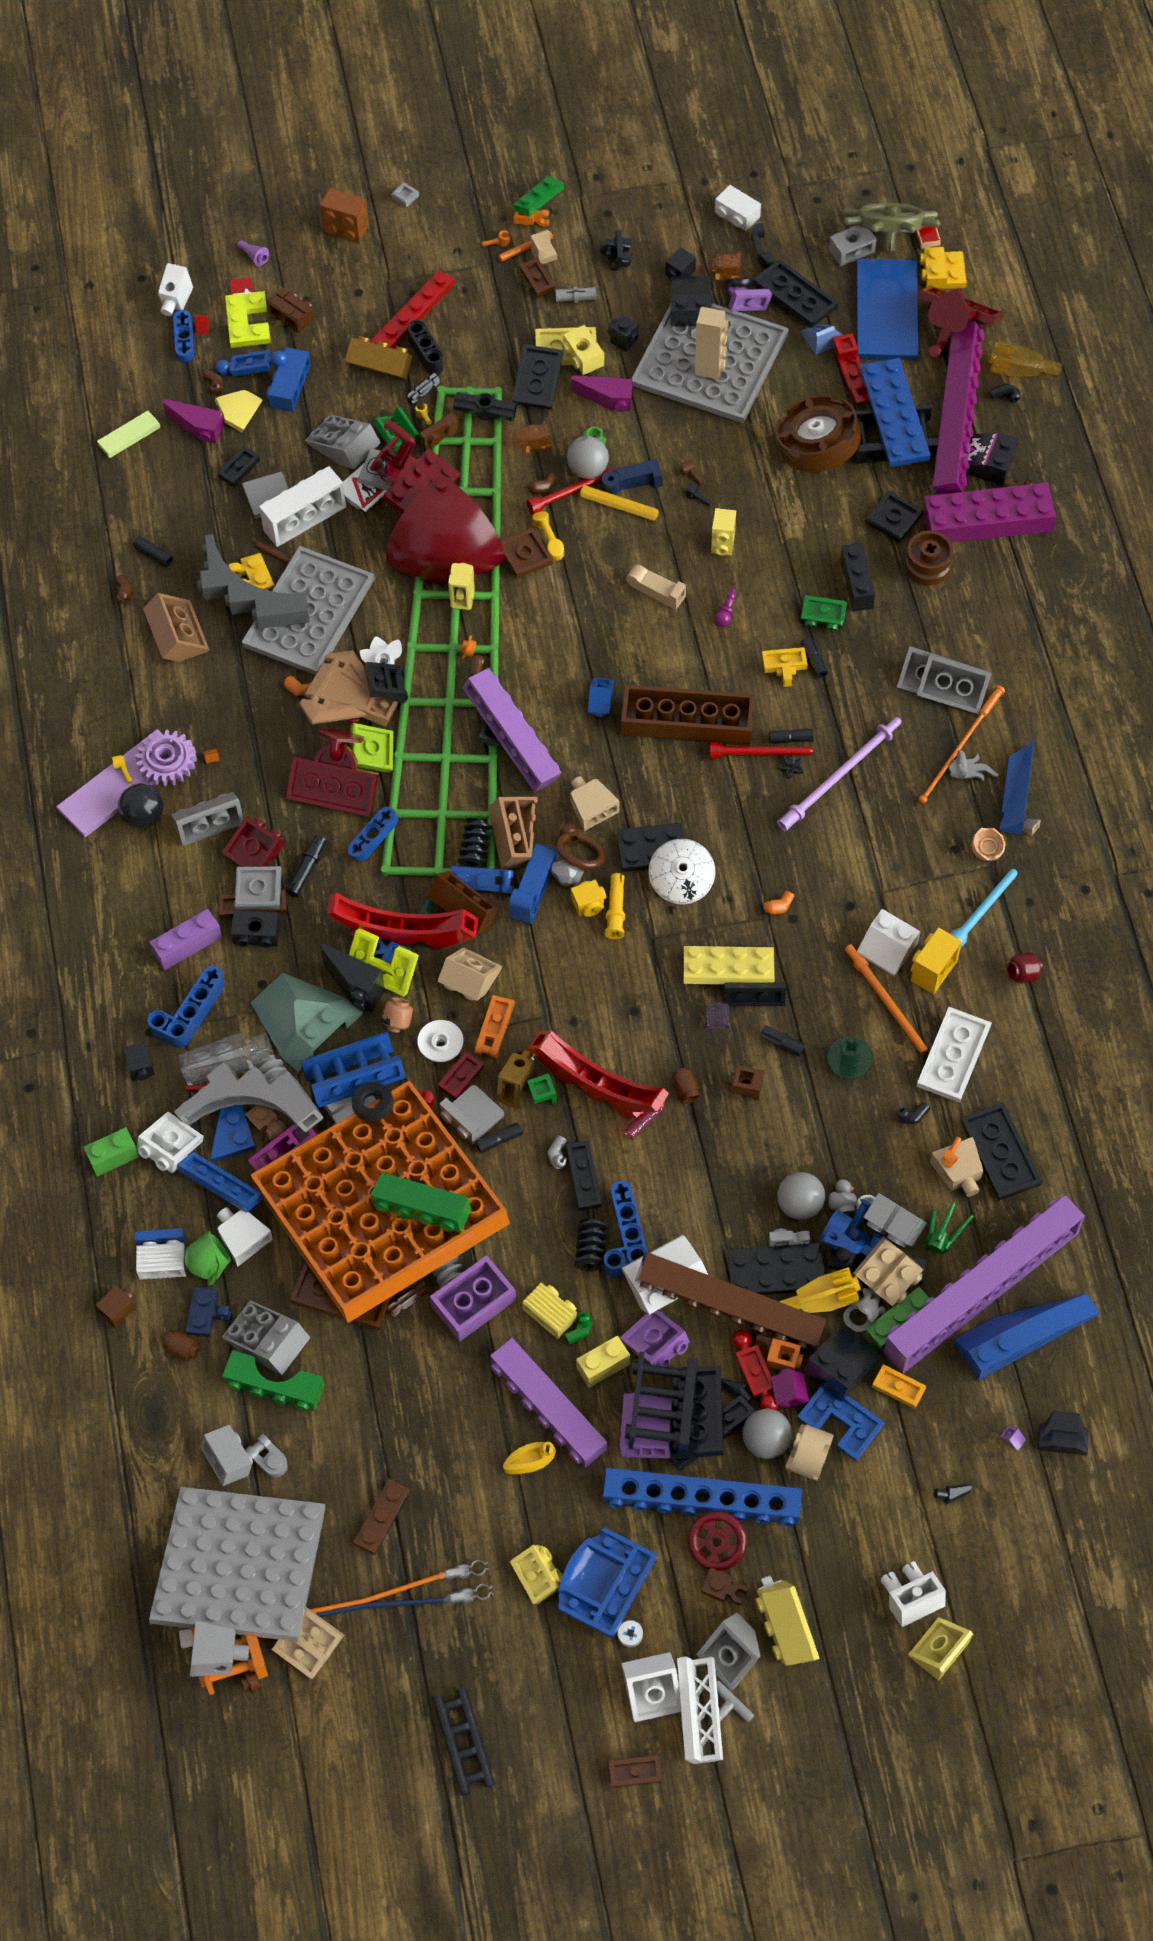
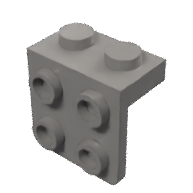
(471, 1114)

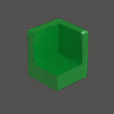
(542, 1089)

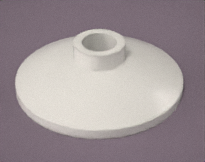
(437, 1032)

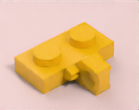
(784, 663)

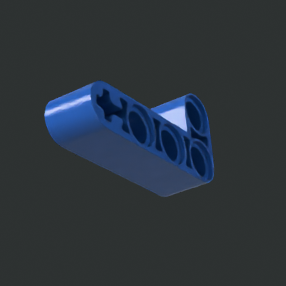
(527, 898)
(208, 984)
(625, 1227)

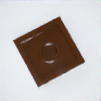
(525, 553)

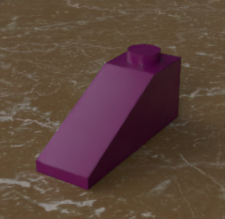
(605, 391)
(198, 421)
(281, 1145)

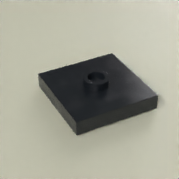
(894, 516)

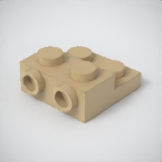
(889, 1272)

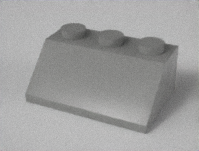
(208, 818)

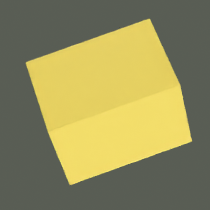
(940, 1647)

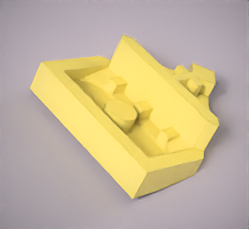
(238, 408)

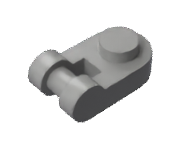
(274, 1462)

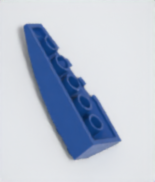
(1021, 1332)

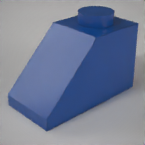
(601, 696)

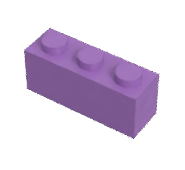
(186, 939)

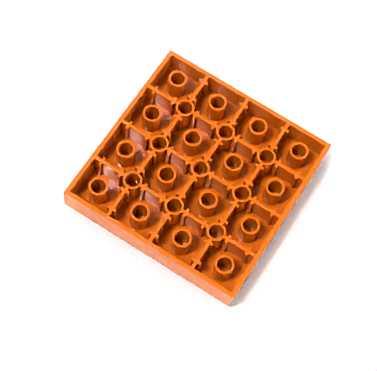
(328, 1213)

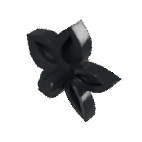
(792, 766)

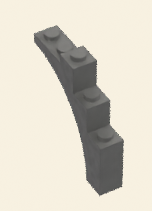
(267, 607)

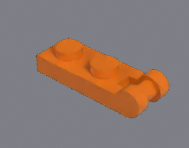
(494, 1026)

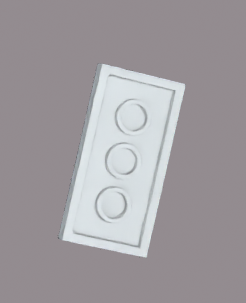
(954, 1054)

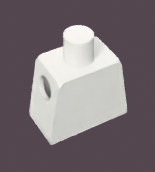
(174, 289)
(242, 1234)

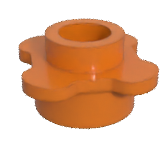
(468, 647)

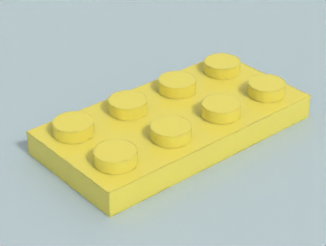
(728, 965)

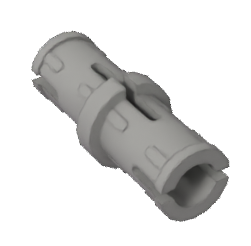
(575, 294)

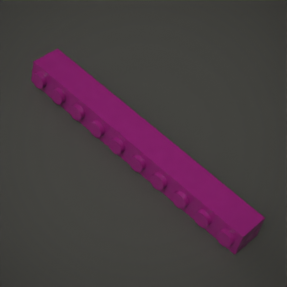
(958, 410)

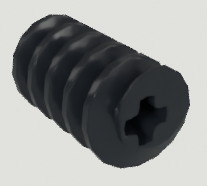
(474, 842)
(589, 1244)

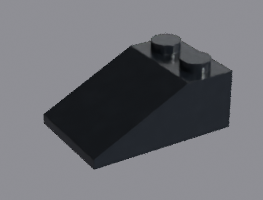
(688, 297)
(357, 979)
(842, 1362)

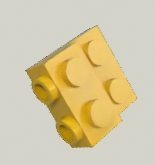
(943, 268)

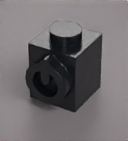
(623, 332)

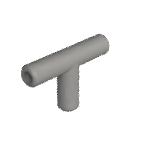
(732, 1703)

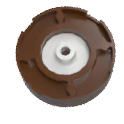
(818, 433)

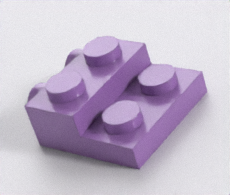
(657, 1338)

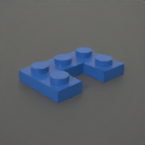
(861, 1422)

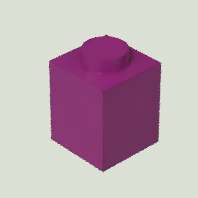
(789, 1388)

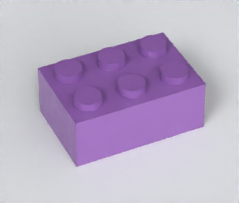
(473, 1298)

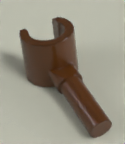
(688, 467)

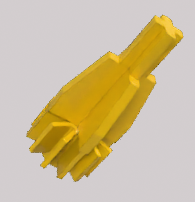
(827, 1293)

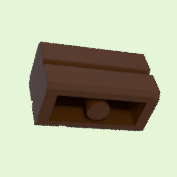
(290, 309)

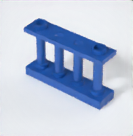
(346, 1083)

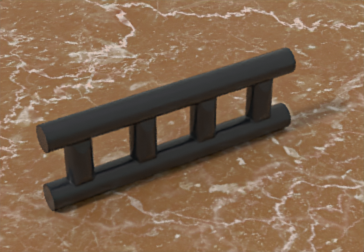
(458, 1755)

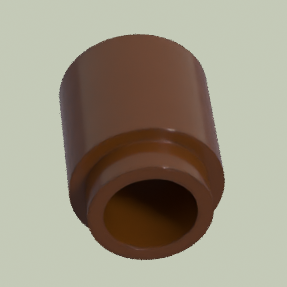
(686, 1085)
(181, 1345)

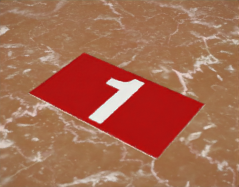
(241, 286)

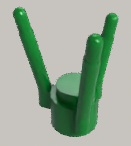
(938, 1241)

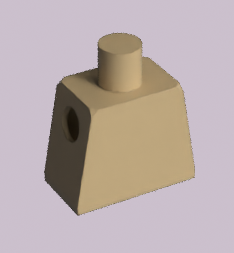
(592, 802)
(966, 1169)

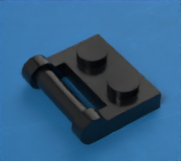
(380, 683)

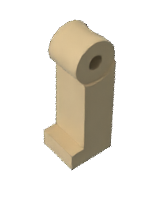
(657, 586)

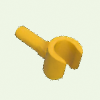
(423, 414)
(119, 762)

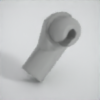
(554, 1153)

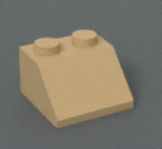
(468, 974)

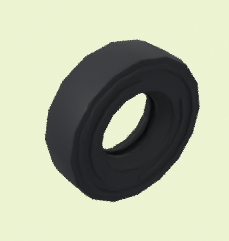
(370, 1089)

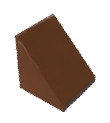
(764, 1343)

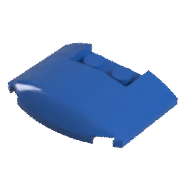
(604, 1580)

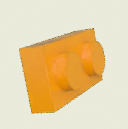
(899, 1386)

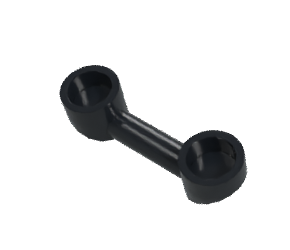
(764, 259)

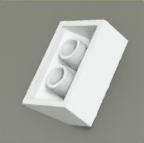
(678, 1251)

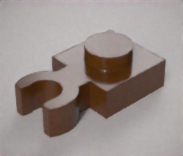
(720, 1585)

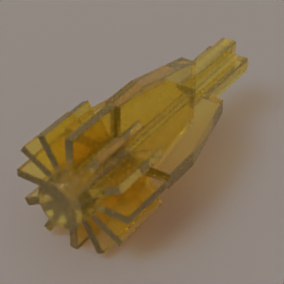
(1019, 361)

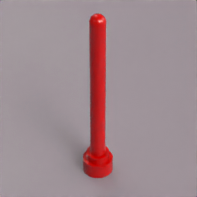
(536, 504)
(718, 750)

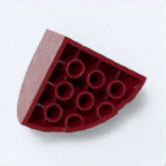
(441, 530)

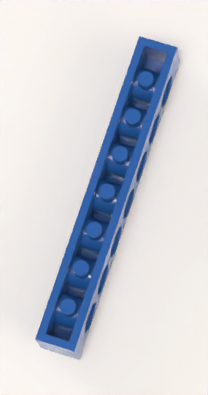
(691, 1487)

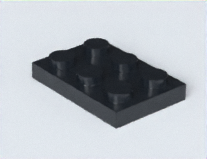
(537, 376)
(640, 844)

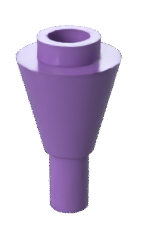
(257, 254)

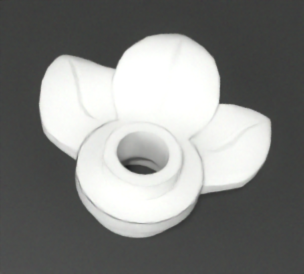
(381, 651)

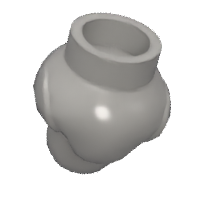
(843, 1200)

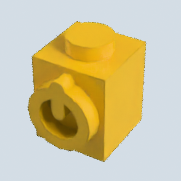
(588, 898)

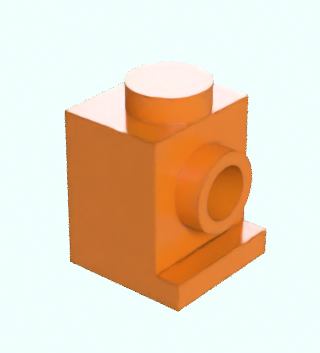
(784, 1349)

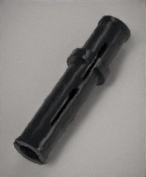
(310, 858)

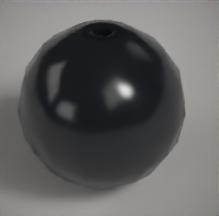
(140, 805)

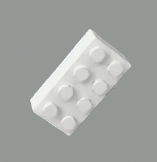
(302, 506)

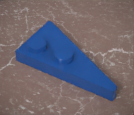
(231, 1134)

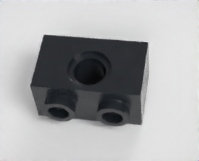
(246, 921)

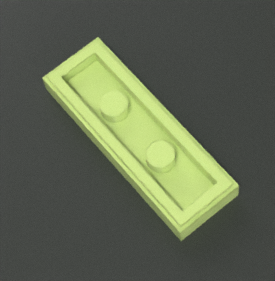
(128, 434)

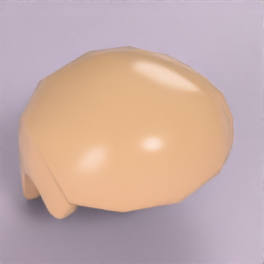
(988, 844)

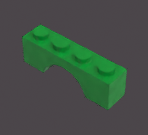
(301, 1390)

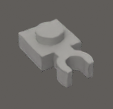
(782, 1237)

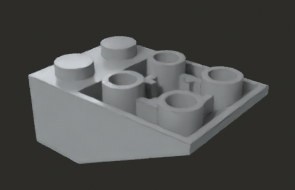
(344, 440)
(267, 1336)

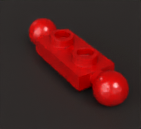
(754, 1369)

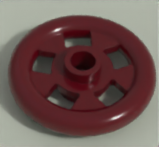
(732, 1526)

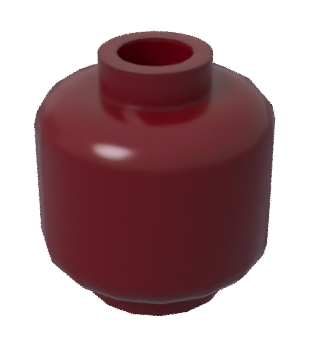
(1024, 967)

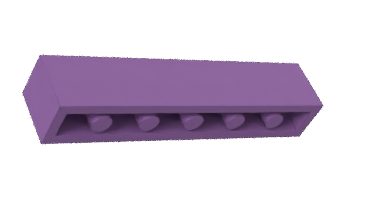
(512, 730)
(548, 1403)

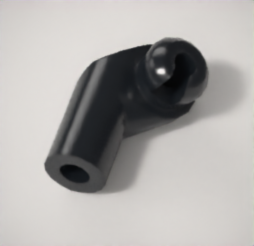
(1008, 390)
(912, 1117)

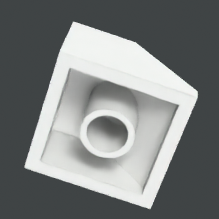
(888, 942)
(652, 1686)

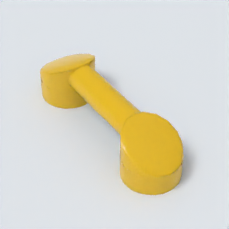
(555, 546)

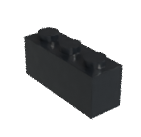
(857, 577)

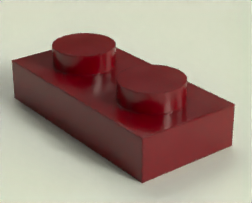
(461, 1075)

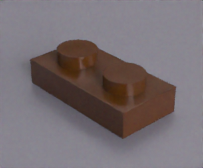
(537, 277)
(438, 431)
(635, 1771)

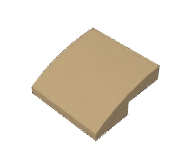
(314, 1646)

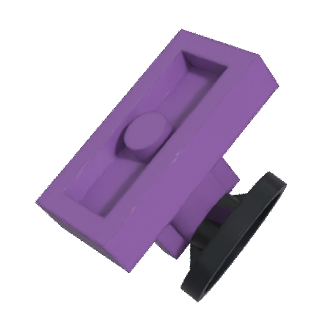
(745, 299)

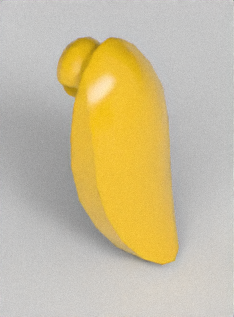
(529, 1458)

